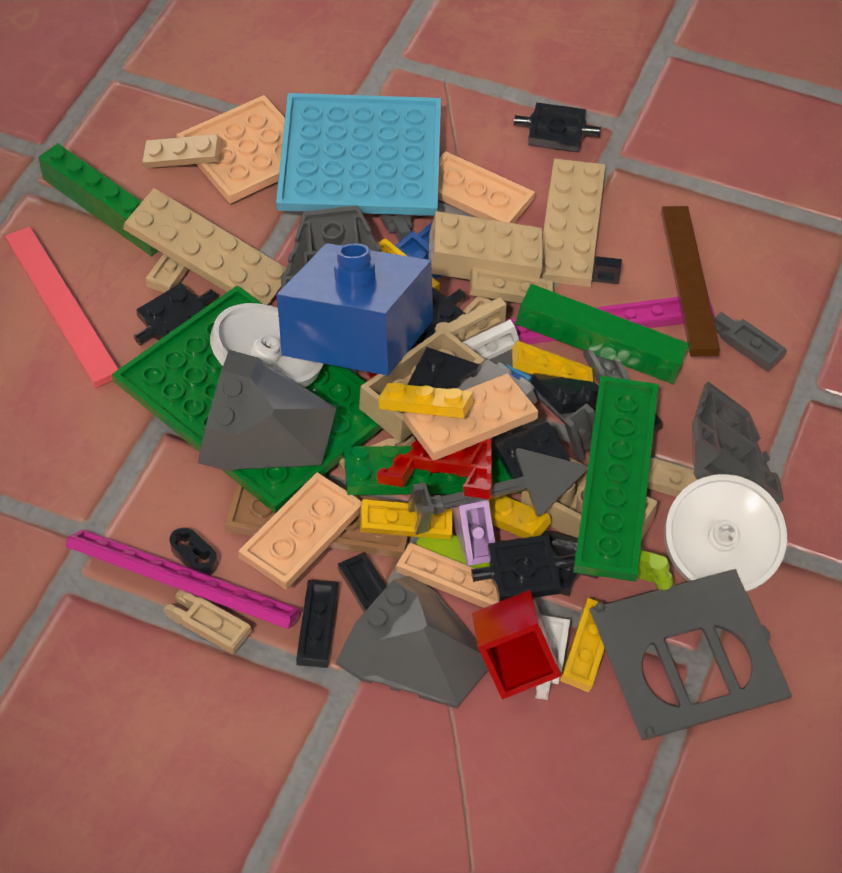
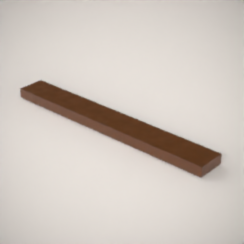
(690, 282)

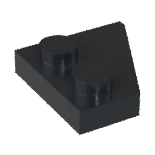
(442, 370)
(564, 393)

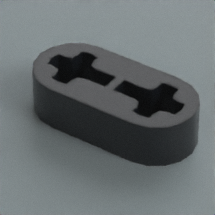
(197, 547)

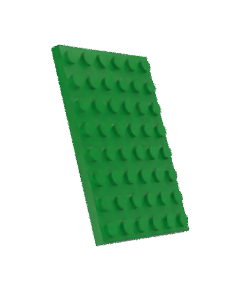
(179, 383)

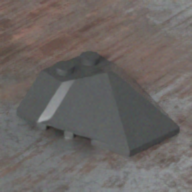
(329, 226)
(263, 419)
(727, 442)
(414, 645)

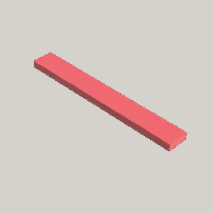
(62, 306)

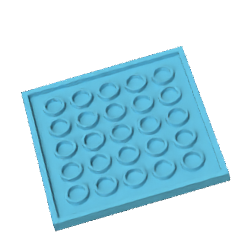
(360, 154)

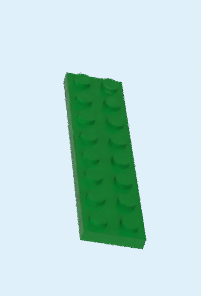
(617, 479)

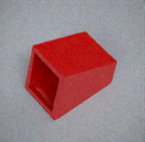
(515, 644)

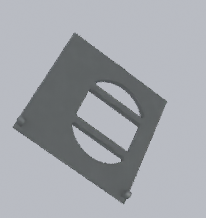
(700, 604)

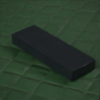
(317, 624)

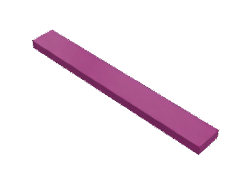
(646, 313)
(184, 578)

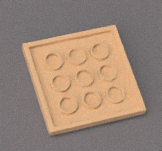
(248, 148)

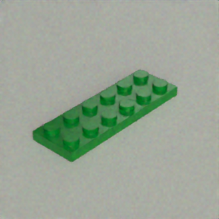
(364, 462)

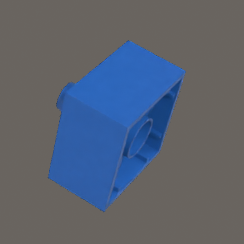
(355, 308)

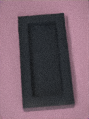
(362, 579)

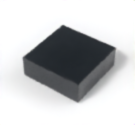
(606, 270)

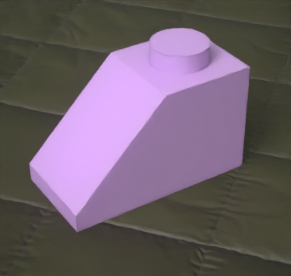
(474, 531)

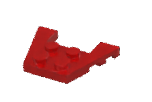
(470, 462)

